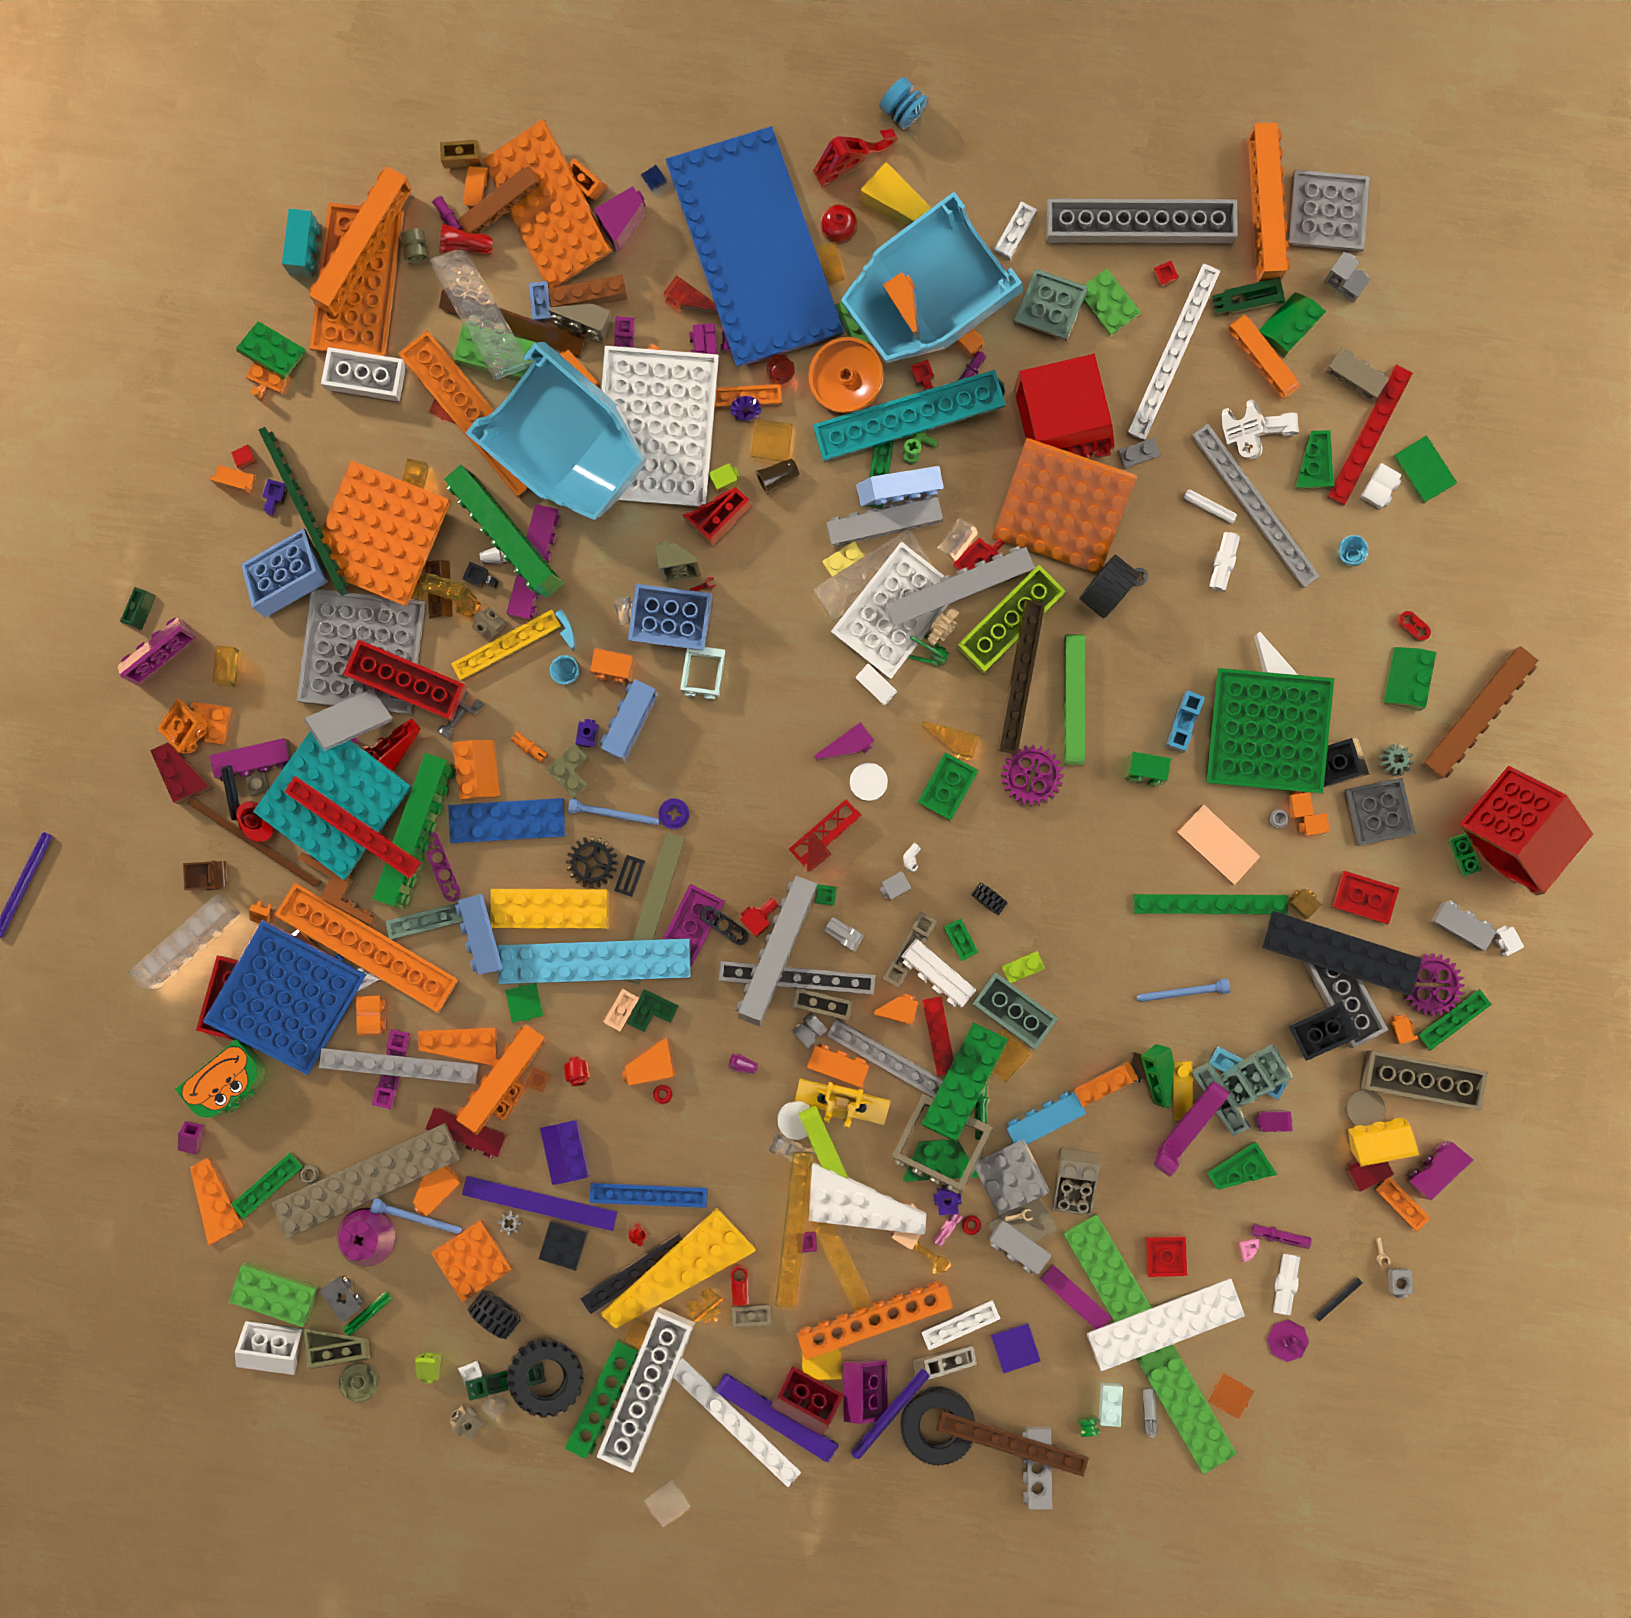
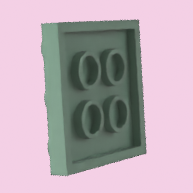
(1051, 304)

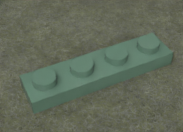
(422, 921)

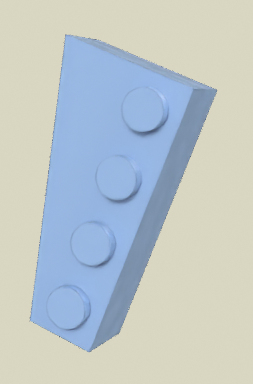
(899, 486)

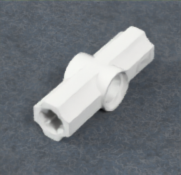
(1224, 561)
(1286, 1284)

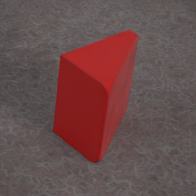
(243, 457)

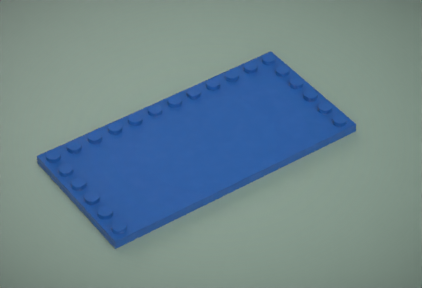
(754, 246)

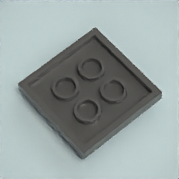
(1380, 811)

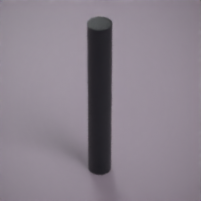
(1338, 1299)

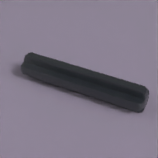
(231, 790)

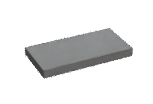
(348, 719)

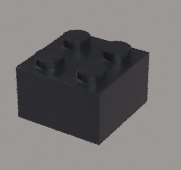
(563, 1245)

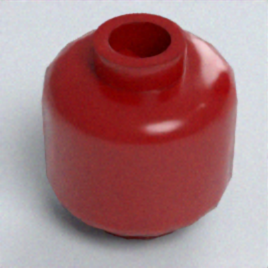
(577, 1071)

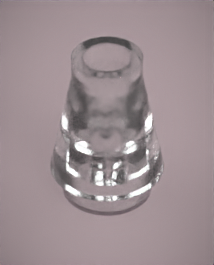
(623, 608)

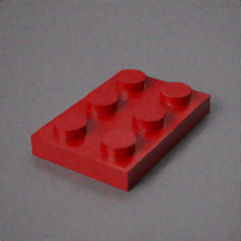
(1365, 897)

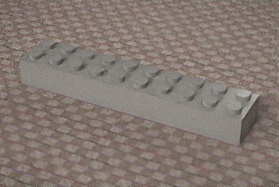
(1141, 221)

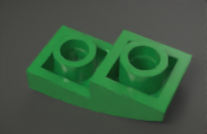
(1464, 854)

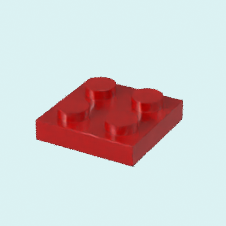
(1166, 1256)

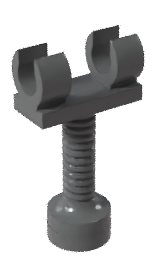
(446, 730)

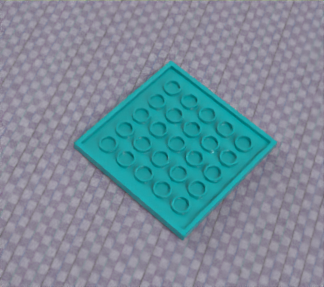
(346, 777)

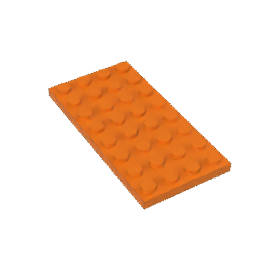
(556, 215)
(366, 314)

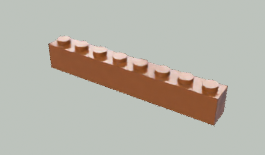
(1480, 712)

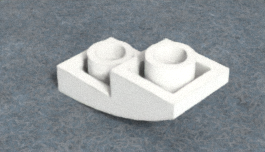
(876, 684)

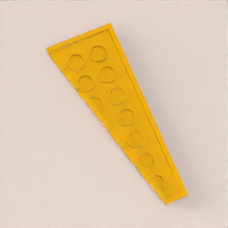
(696, 1257)

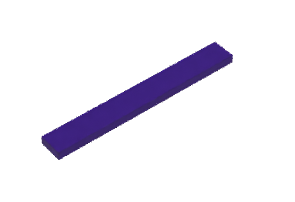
(539, 1203)

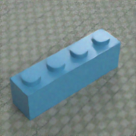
(1047, 1119)

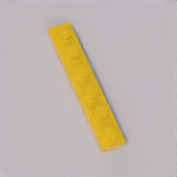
(506, 645)

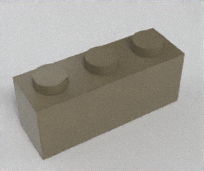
(1357, 374)
(822, 1004)

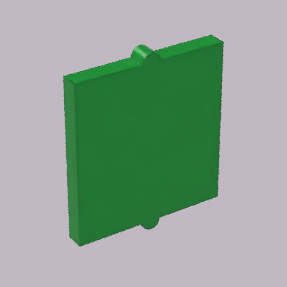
(524, 1002)

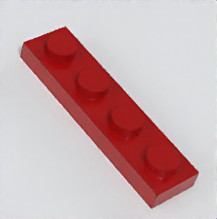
(938, 1034)

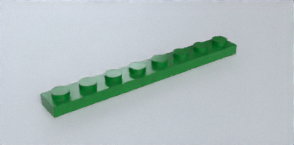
(1209, 904)

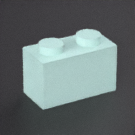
(1110, 1404)

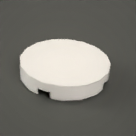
(868, 781)
(790, 1122)

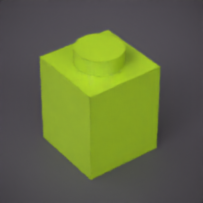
(724, 477)

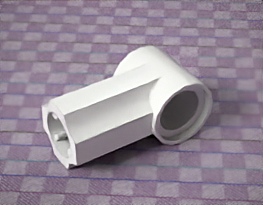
(1285, 424)

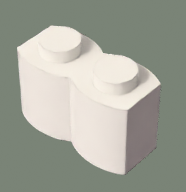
(1380, 486)

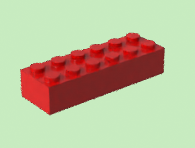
(405, 680)

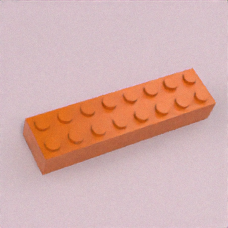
(1268, 201)
(360, 241)

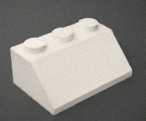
(269, 1348)

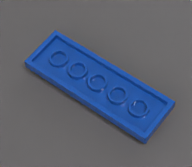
(506, 820)

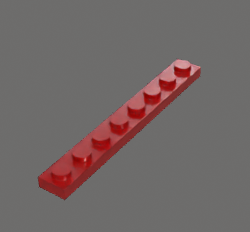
(1370, 435)
(353, 827)

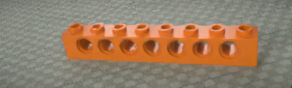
(885, 1323)

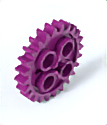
(1048, 780)
(1432, 1003)

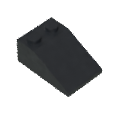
(1344, 762)
(1323, 1030)

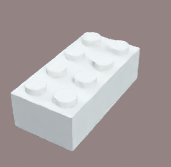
(363, 374)

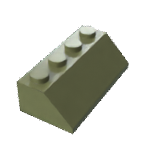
(675, 562)

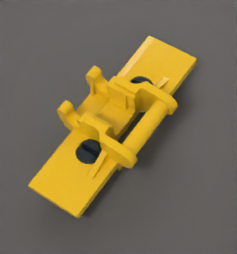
(842, 1107)

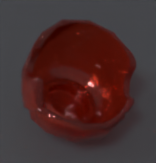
(780, 369)

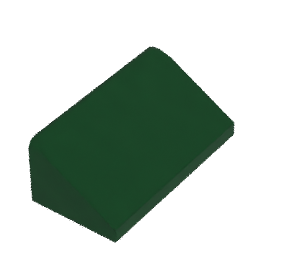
(138, 608)

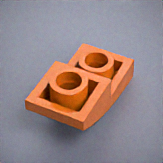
(475, 184)
(510, 1101)

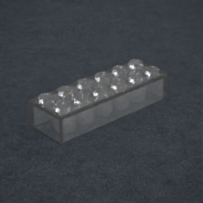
(184, 943)

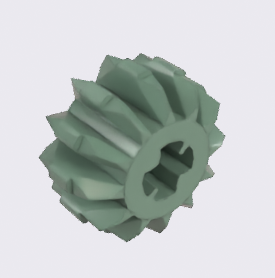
(1398, 767)

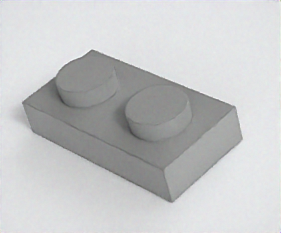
(1139, 453)

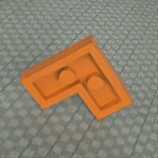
(217, 720)

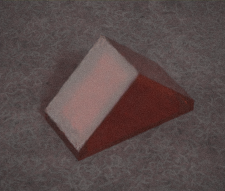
(817, 853)

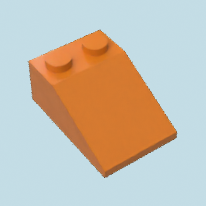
(903, 296)

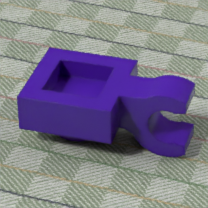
(273, 492)

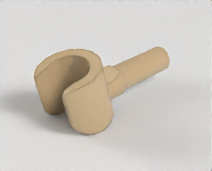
(1019, 1216)
(1381, 1253)

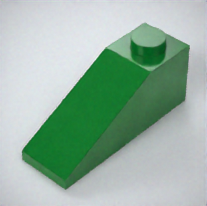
(1159, 1072)

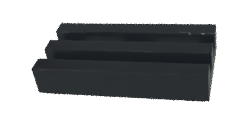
(635, 882)

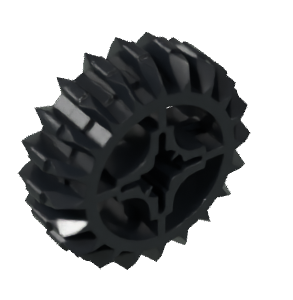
(595, 853)

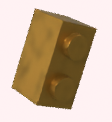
(460, 153)

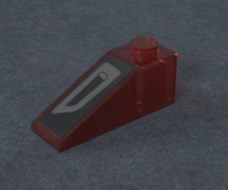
(688, 298)

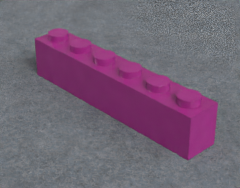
(541, 536)

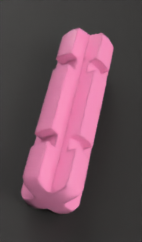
(946, 1229)

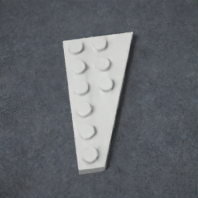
(854, 1204)

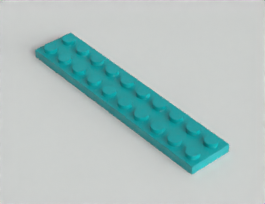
(909, 415)

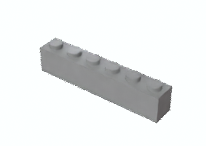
(884, 522)

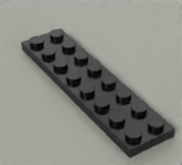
(1341, 953)

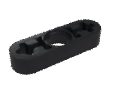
(737, 928)

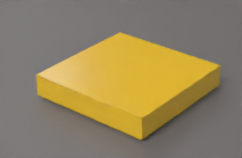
(824, 1366)

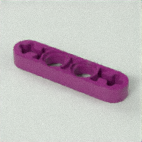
(443, 865)

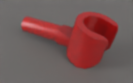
(704, 585)

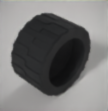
(1109, 586)

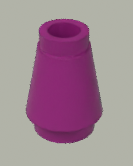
(741, 1064)

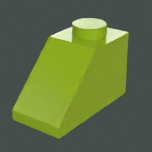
(428, 1367)

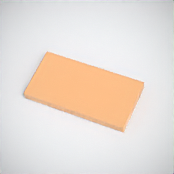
(1218, 844)

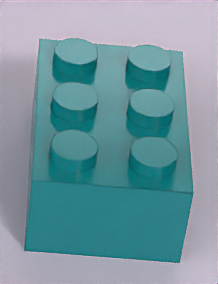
(300, 243)

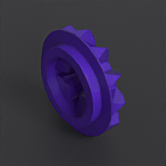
(741, 403)
(668, 806)

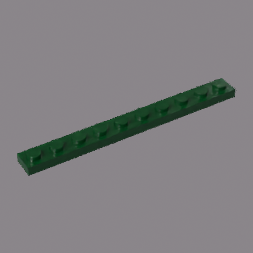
(308, 517)

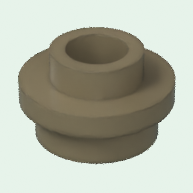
(303, 1177)

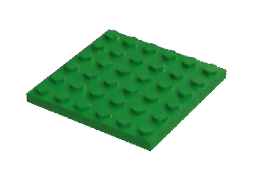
(1270, 730)

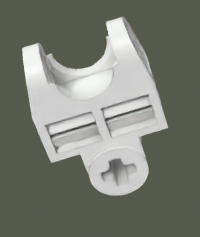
(1245, 431)

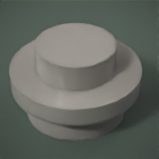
(1279, 818)

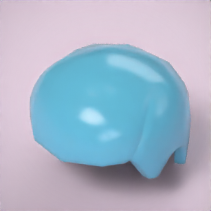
(1353, 550)
(564, 669)

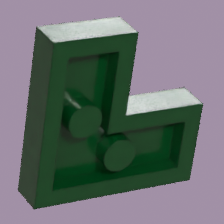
(649, 1005)

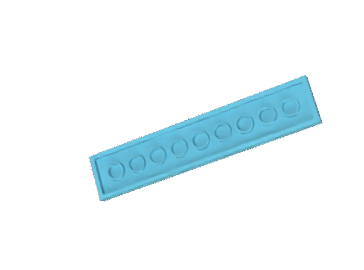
(594, 961)

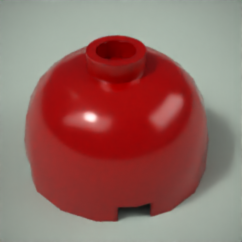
(838, 224)

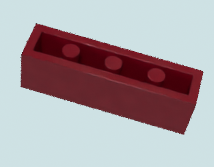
(488, 1140)

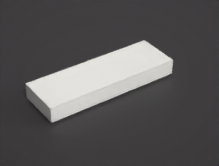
(1015, 230)

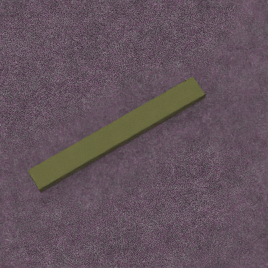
(658, 889)

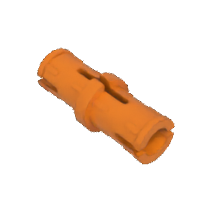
(529, 747)

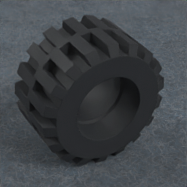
(494, 1314)

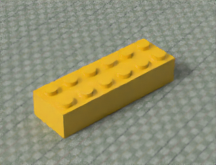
(549, 908)

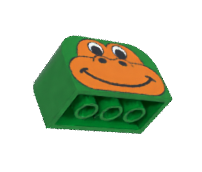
(223, 1081)

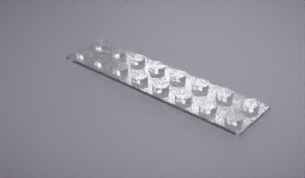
(479, 313)

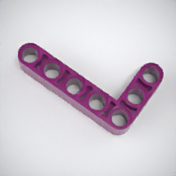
(1170, 1151)

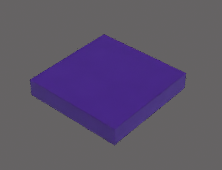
(1015, 1348)

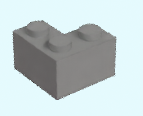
(1346, 278)

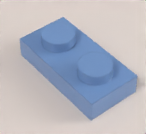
(540, 301)

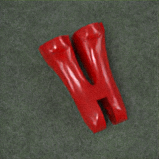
(456, 239)

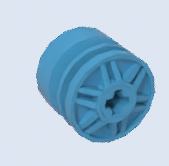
(903, 102)

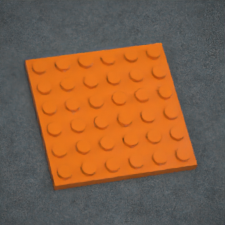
(1064, 506)
(382, 531)

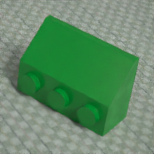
(1291, 323)
(1409, 677)

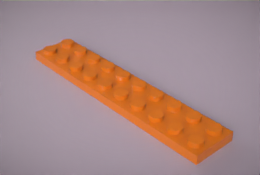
(454, 394)
(366, 947)

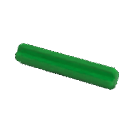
(367, 1314)

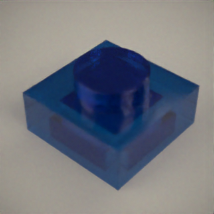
(653, 178)

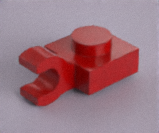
(923, 374)

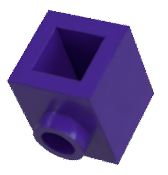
(587, 734)

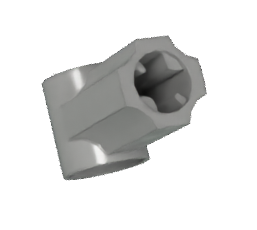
(847, 936)

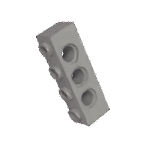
(1043, 1499)

